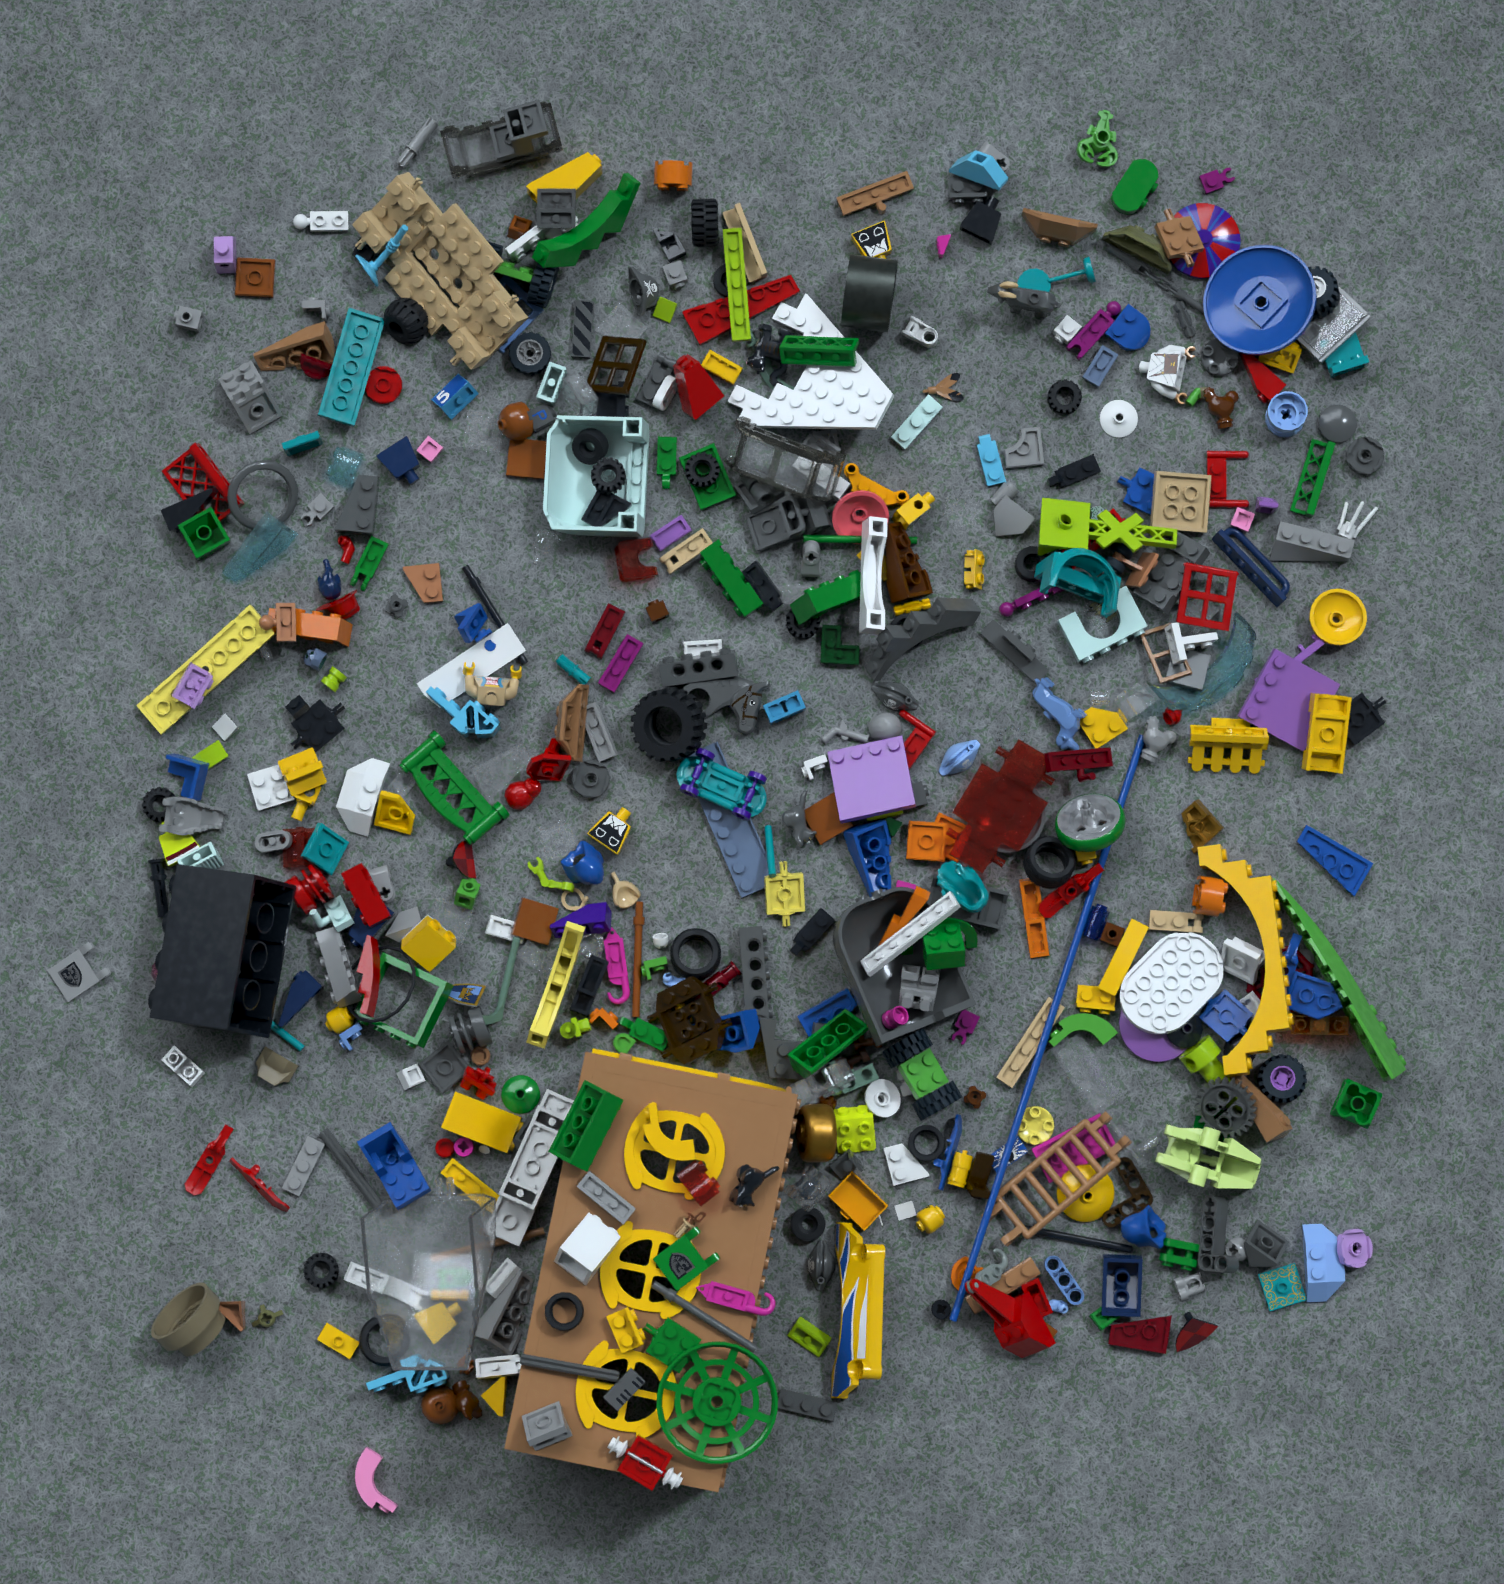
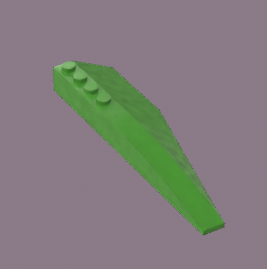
(1354, 1004)

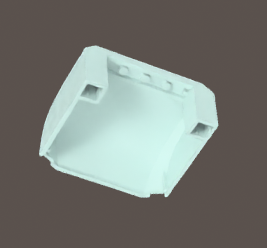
(569, 482)

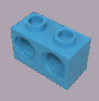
(784, 707)

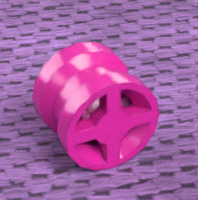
(466, 1148)

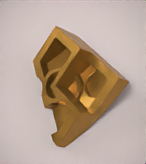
(1200, 824)

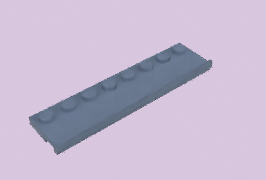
(736, 840)

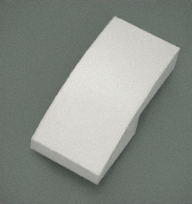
(183, 1066)

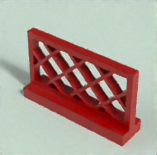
(212, 473)

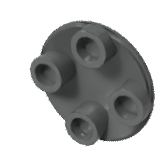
(1218, 358)
(1337, 423)

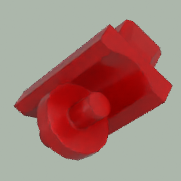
(480, 1079)

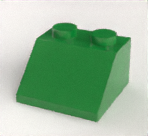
(204, 533)

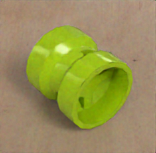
(333, 679)

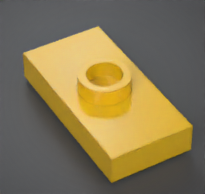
(721, 367)
(338, 1340)

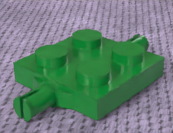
(670, 1341)

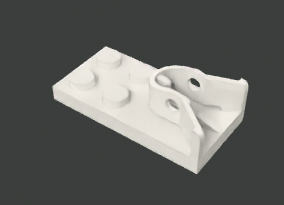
(529, 240)

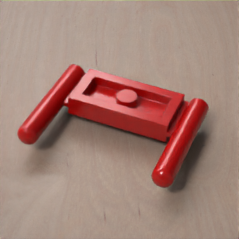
(1217, 468)
(918, 738)

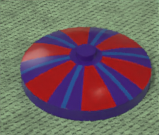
(1218, 235)

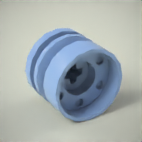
(1284, 403)

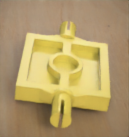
(784, 893)

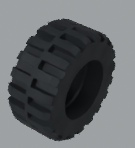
(647, 733)

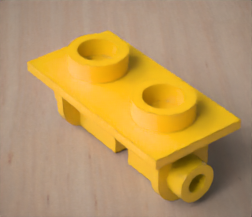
(975, 578)

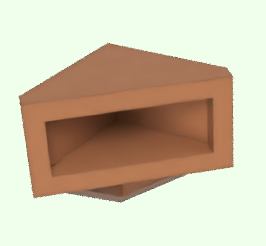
(234, 1312)

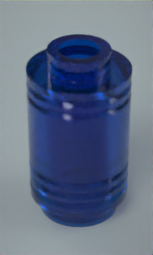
(1096, 922)

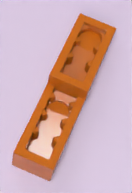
(917, 900)
(1033, 919)

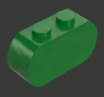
(1135, 186)

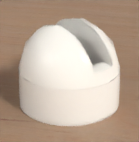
(660, 939)

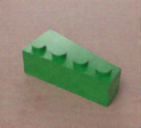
(730, 579)
(827, 597)

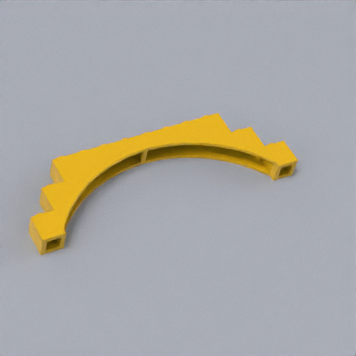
(1274, 1005)

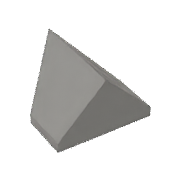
(403, 924)

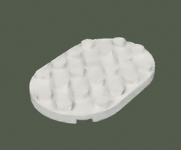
(1171, 983)

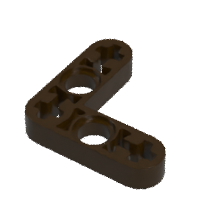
(1135, 1192)

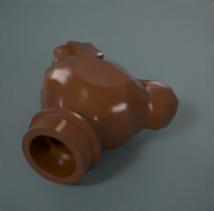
(1221, 406)
(466, 1401)

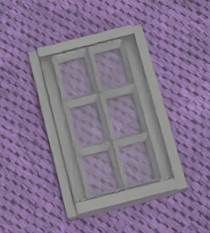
(1328, 333)

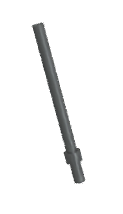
(670, 1295)

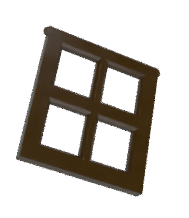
(616, 365)

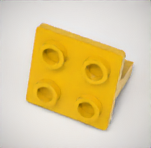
(302, 771)

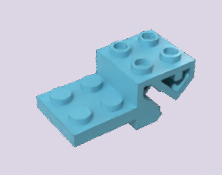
(485, 725)
(428, 1377)

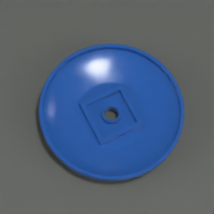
(1255, 275)

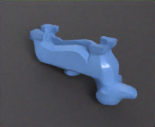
(1061, 711)

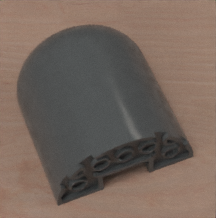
(858, 934)

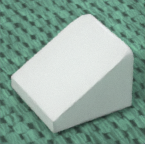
(225, 727)
(410, 1076)

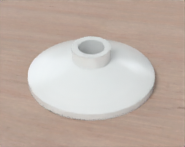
(1112, 425)
(889, 1094)

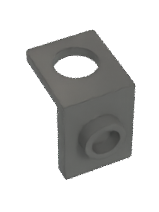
(845, 1164)

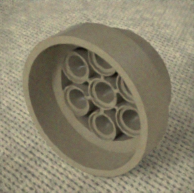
(189, 1320)

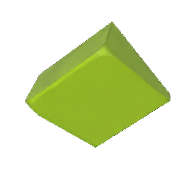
(665, 309)

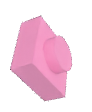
(429, 449)
(1242, 519)

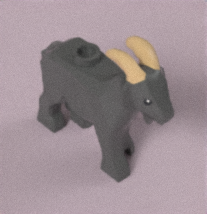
(1027, 299)

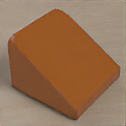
(518, 227)

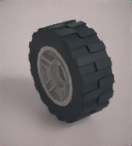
(519, 350)

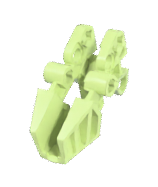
(1233, 1168)

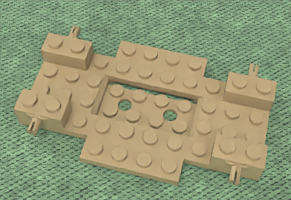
(485, 308)

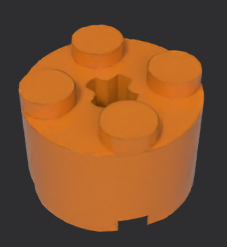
(673, 174)
(1209, 896)

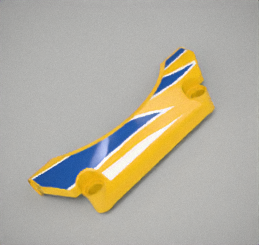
(861, 1311)

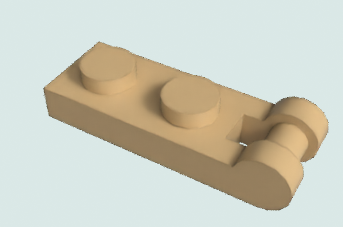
(686, 551)
(1175, 921)

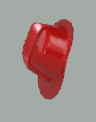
(344, 606)

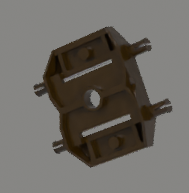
(678, 1025)

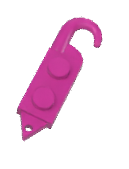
(735, 1298)

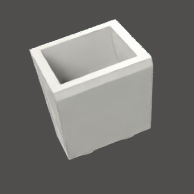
(587, 1248)

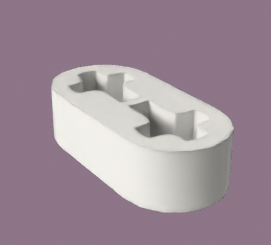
(665, 393)

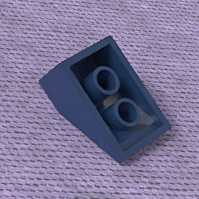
(1121, 1285)

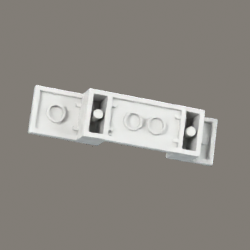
(530, 1169)

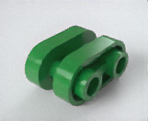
(1186, 1262)

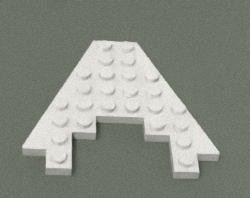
(824, 394)

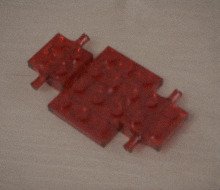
(1000, 807)

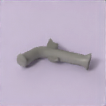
(845, 734)

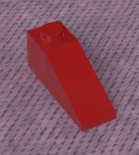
(1263, 380)

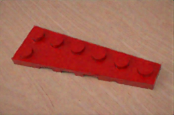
(713, 319)

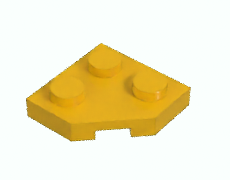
(1101, 726)
(394, 813)

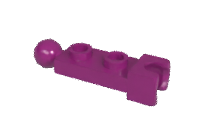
(1094, 329)
(1007, 609)

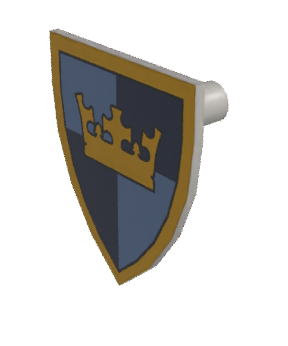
(466, 995)

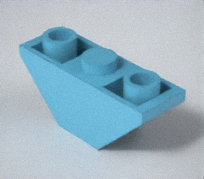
(980, 169)

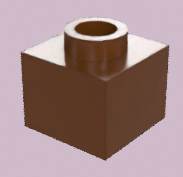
(657, 611)
(1105, 934)

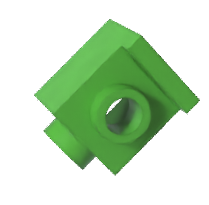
(469, 889)

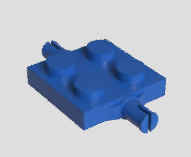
(1139, 490)
(1226, 1016)

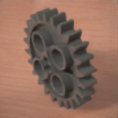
(1213, 1094)

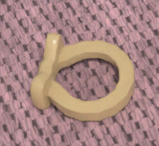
(584, 900)

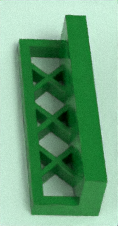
(819, 352)
(1320, 477)

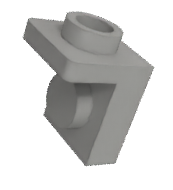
(675, 275)

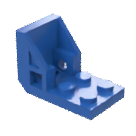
(394, 1165)

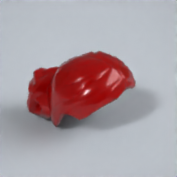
(522, 793)

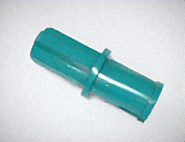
(572, 669)

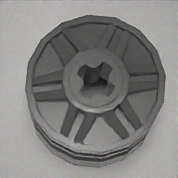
(470, 1030)

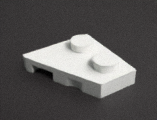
(903, 1165)

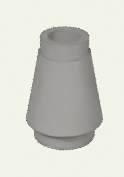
(1005, 489)

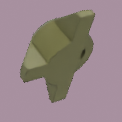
(266, 1315)

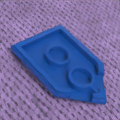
(1313, 996)

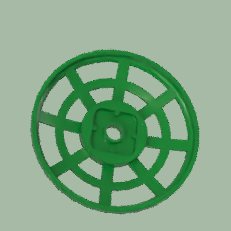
(717, 1415)

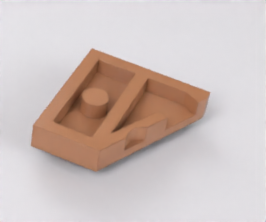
(426, 581)

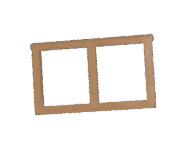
(1152, 657)

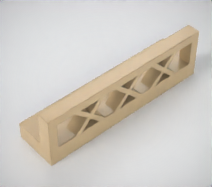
(753, 262)

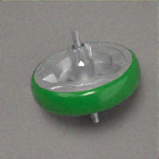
(1087, 813)

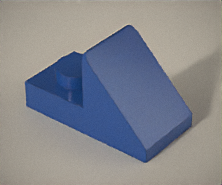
(470, 622)

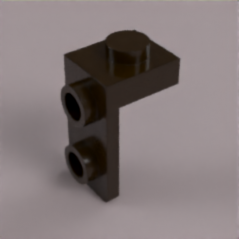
(979, 1175)

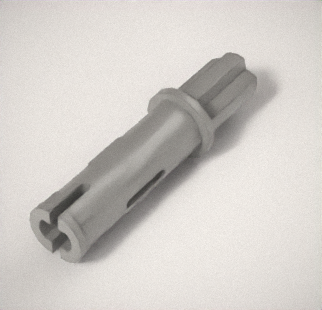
(416, 143)

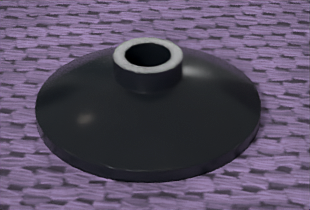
(1187, 1039)

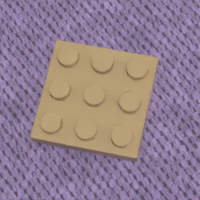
(1180, 501)

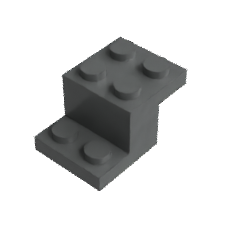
(516, 134)

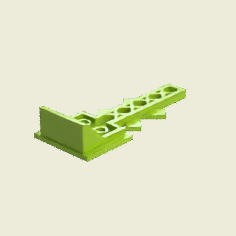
(1058, 535)

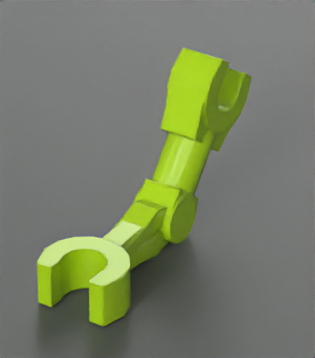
(545, 882)

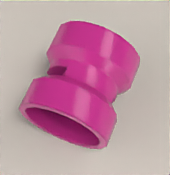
(895, 1017)

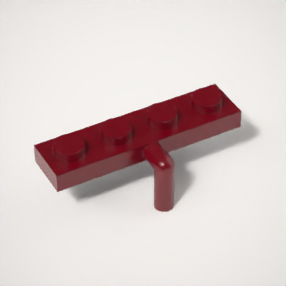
(1078, 761)

